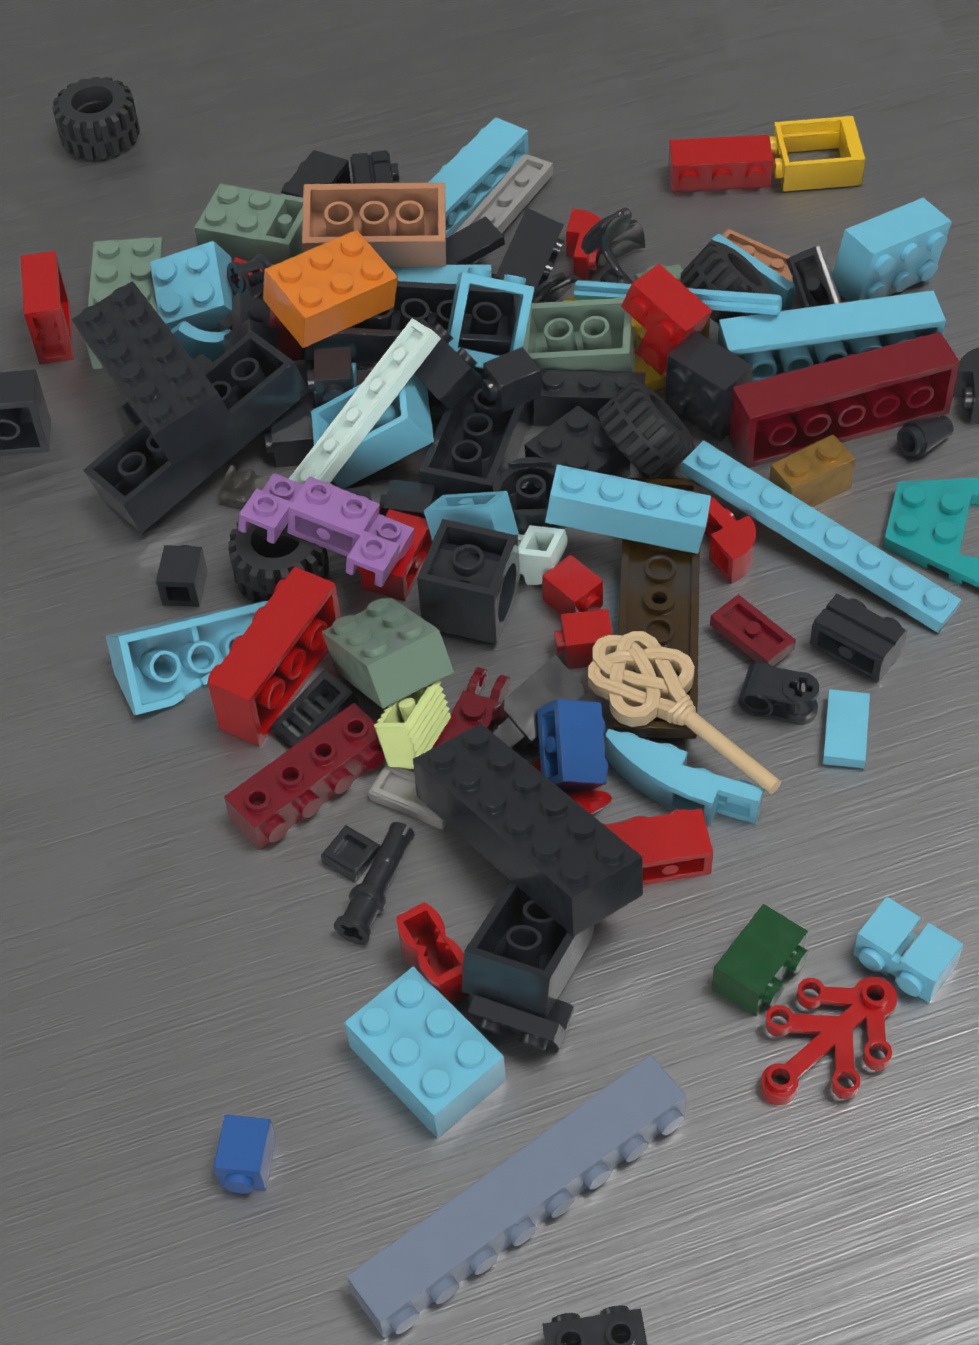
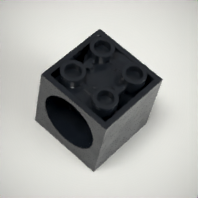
(469, 580)

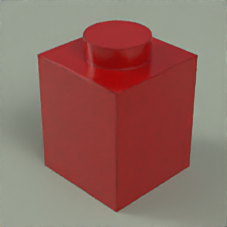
(572, 587)
(579, 635)

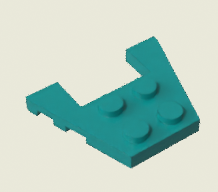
(930, 524)

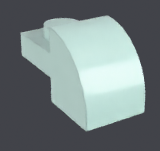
(540, 551)

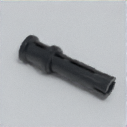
(369, 897)

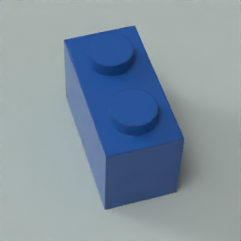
(572, 744)

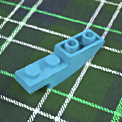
(664, 777)

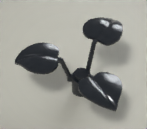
(614, 238)

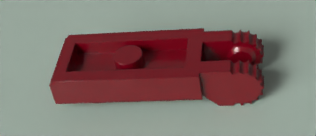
(472, 708)

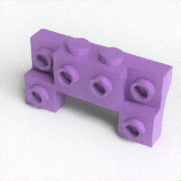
(331, 520)

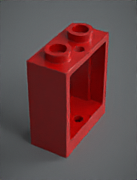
(47, 307)

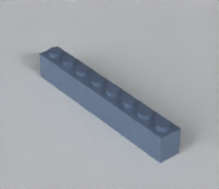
(516, 1197)

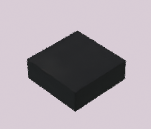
(350, 853)

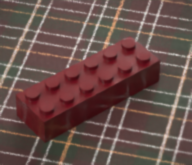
(843, 399)

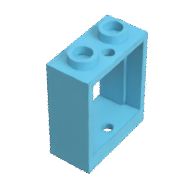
(480, 278)

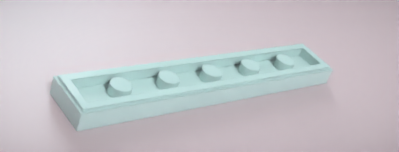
(367, 404)

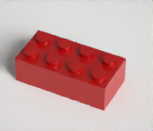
(274, 656)

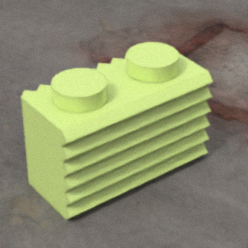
(412, 725)

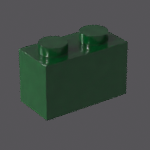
(760, 960)

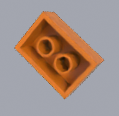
(329, 288)

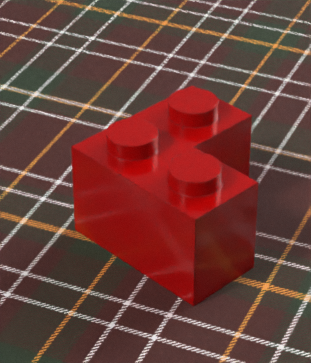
(666, 312)

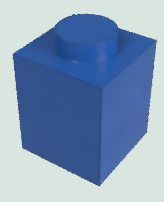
(244, 1153)

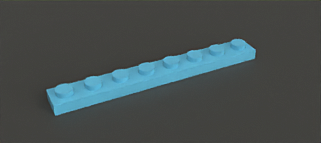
(821, 536)

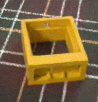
(817, 135)

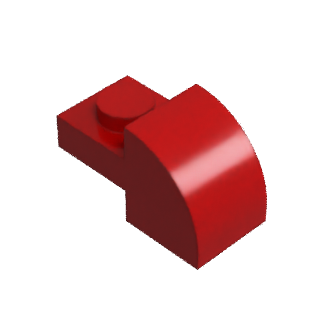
(578, 226)
(730, 541)

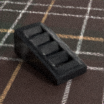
(314, 694)

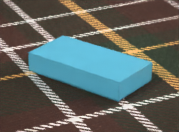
(846, 728)

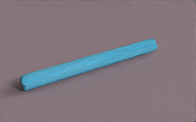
(714, 299)

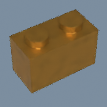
(815, 471)

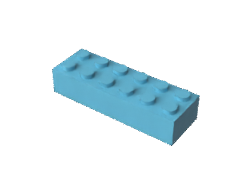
(828, 332)

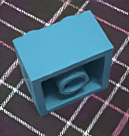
(193, 286)

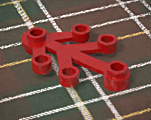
(832, 1032)

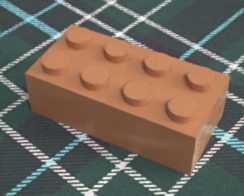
(397, 219)

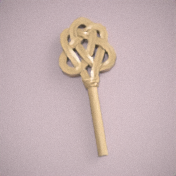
(642, 696)

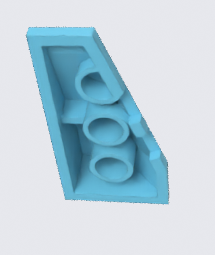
(173, 658)

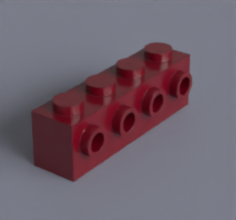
(305, 777)

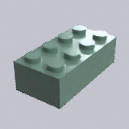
(118, 264)

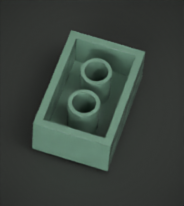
(582, 335)
(387, 651)

